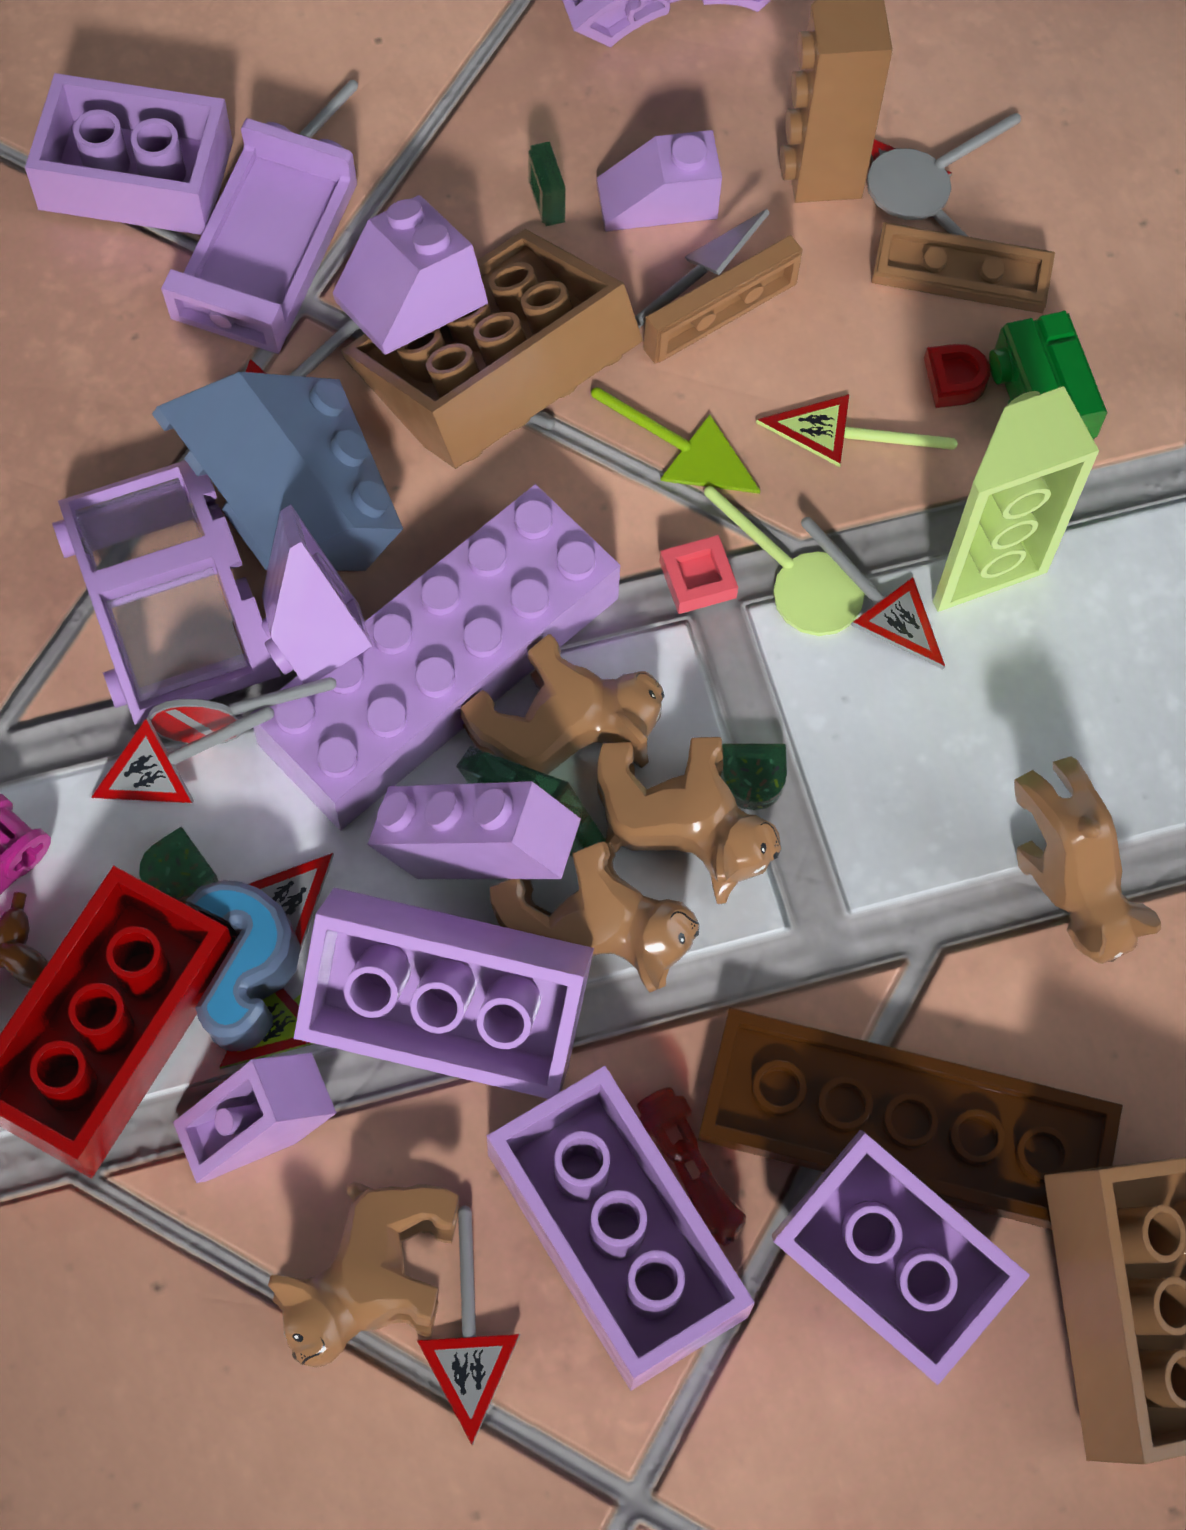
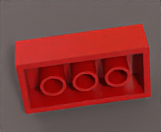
(105, 1019)

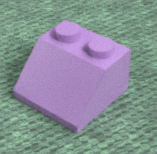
(409, 275)
(307, 606)

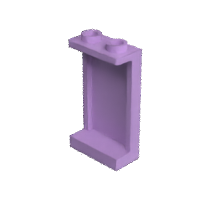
(264, 237)

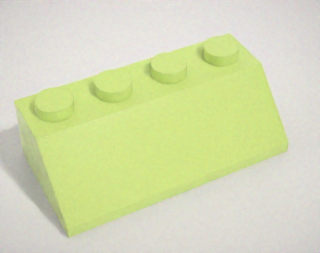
(1019, 498)

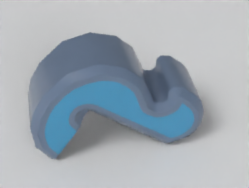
(253, 969)

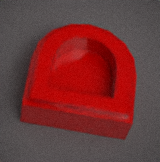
(956, 374)

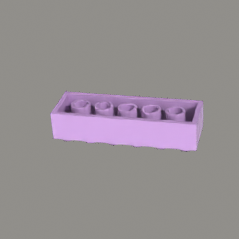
(435, 649)

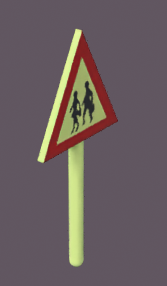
(823, 429)

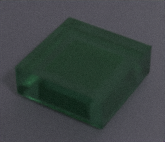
(546, 184)

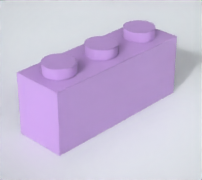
(475, 831)

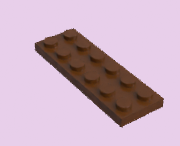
(955, 1127)

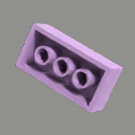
(442, 993)
(619, 1227)

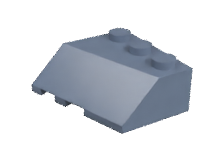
(282, 445)

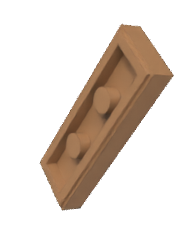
(963, 267)
(722, 299)

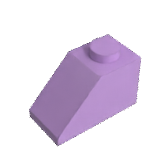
(663, 183)
(254, 1114)

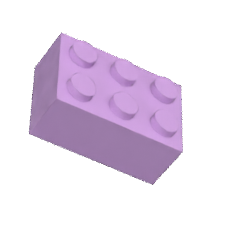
(129, 154)
(899, 1257)

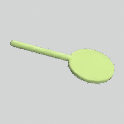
(810, 588)

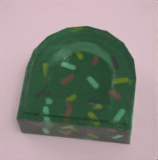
(755, 773)
(176, 866)

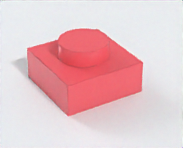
(698, 574)

